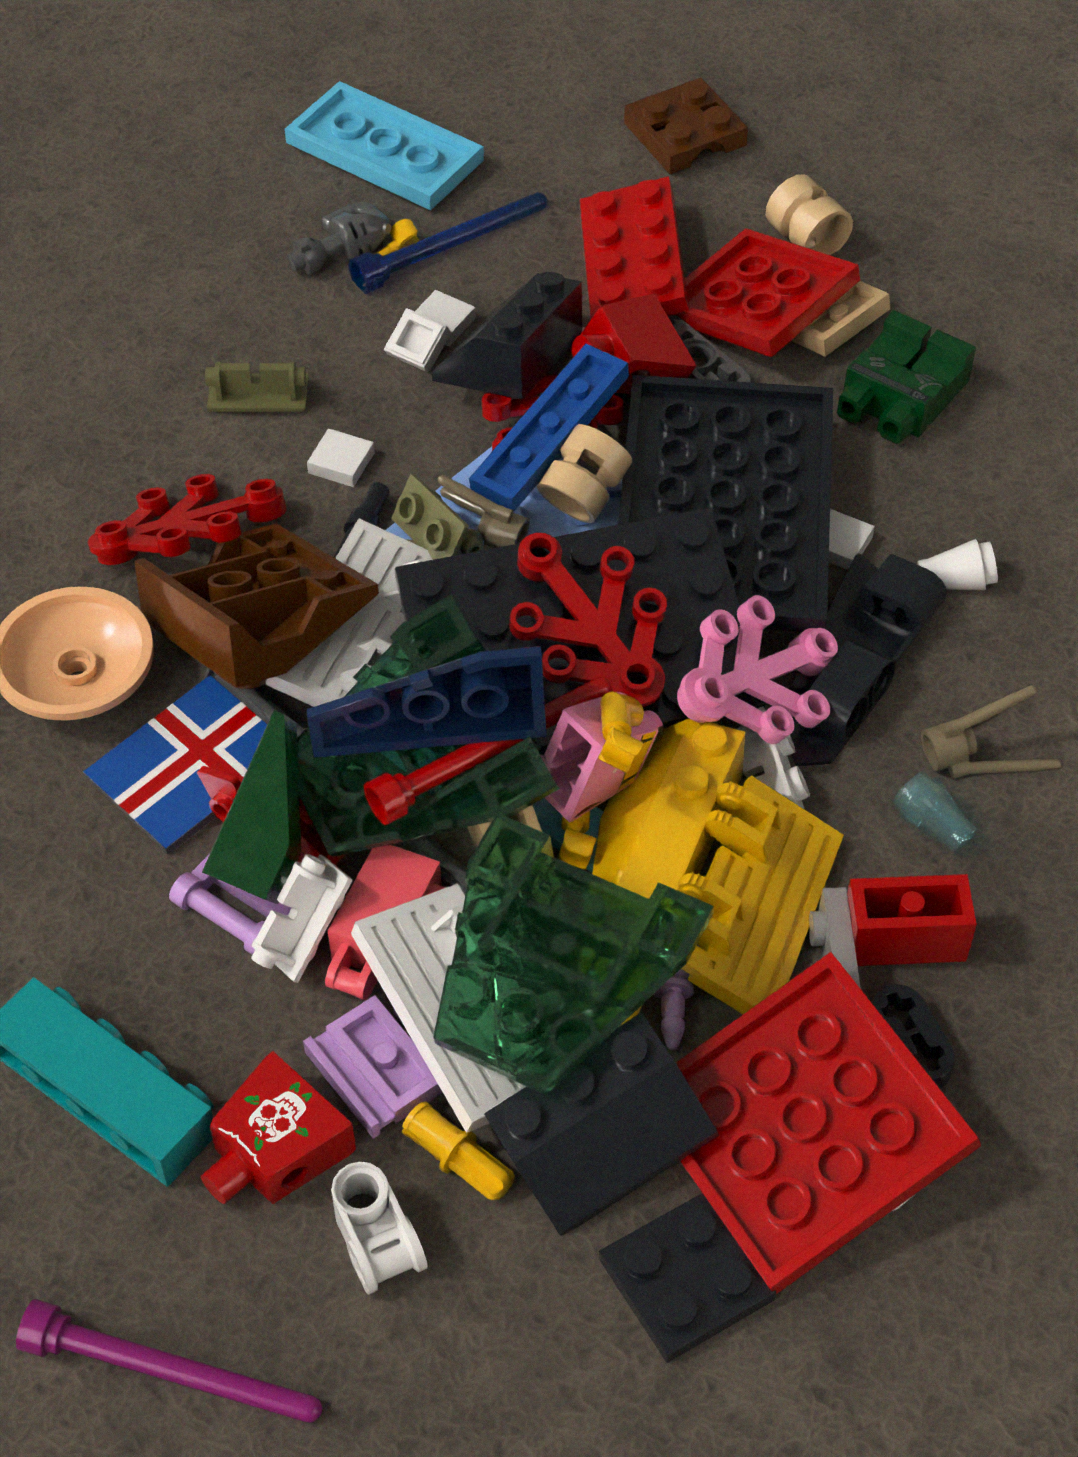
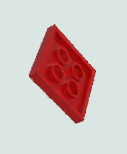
(764, 291)

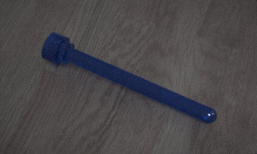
(377, 268)

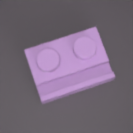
(372, 1065)

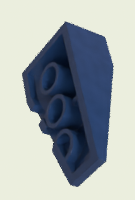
(455, 703)

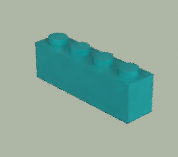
(104, 1081)

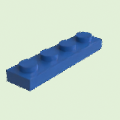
(537, 437)

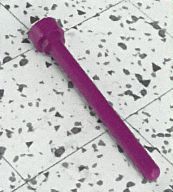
(48, 1330)

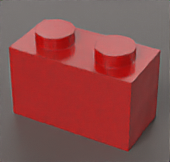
(911, 919)

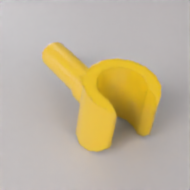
(403, 234)

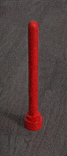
(392, 795)

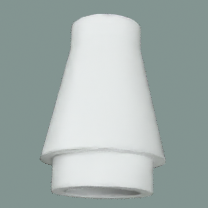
(965, 566)

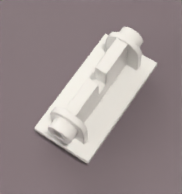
(774, 761)
(314, 894)

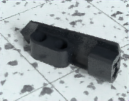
(874, 624)

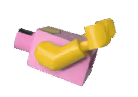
(593, 757)

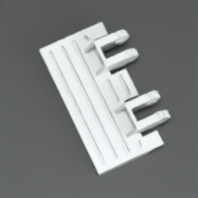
(362, 640)
(410, 958)

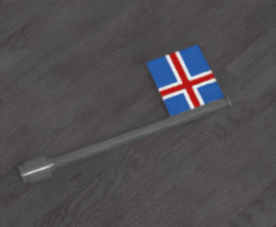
(212, 726)

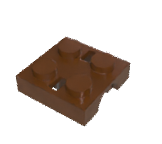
(685, 124)

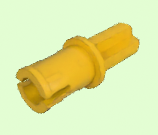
(457, 1151)

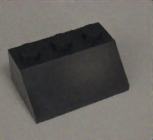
(518, 339)
(603, 1126)

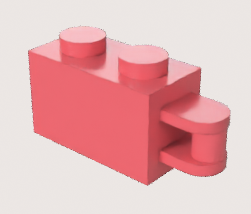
(385, 881)

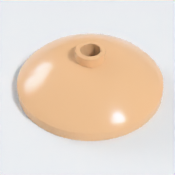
(68, 634)

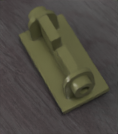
(273, 389)
(433, 523)

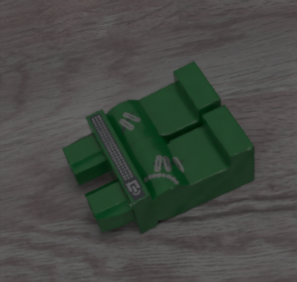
(905, 377)

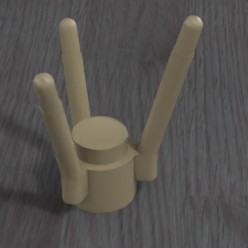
(498, 524)
(953, 741)

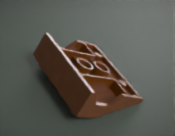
(254, 604)

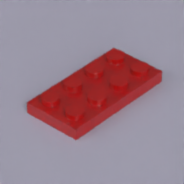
(633, 246)

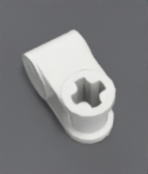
(376, 1236)

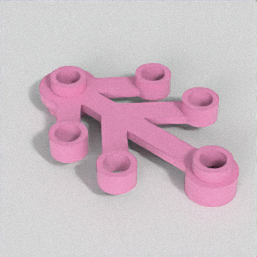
(710, 696)

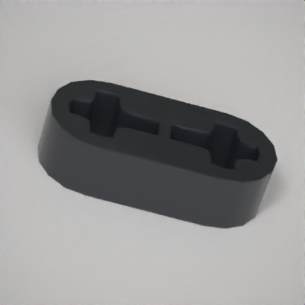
(921, 1029)

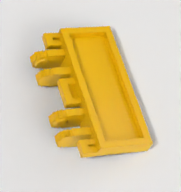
(759, 894)

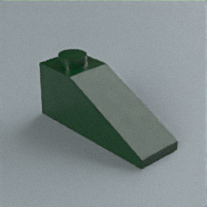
(263, 823)

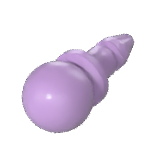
(673, 1007)

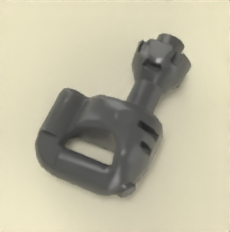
(353, 232)

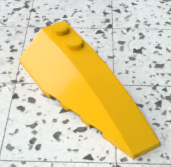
(658, 821)

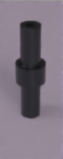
(368, 509)

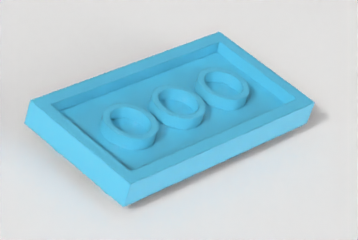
(384, 145)

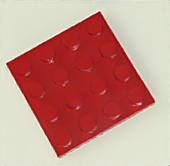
(815, 1122)

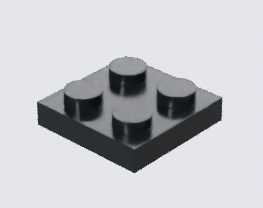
(685, 1277)

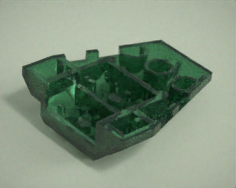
(335, 784)
(553, 957)

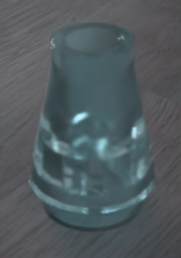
(931, 808)

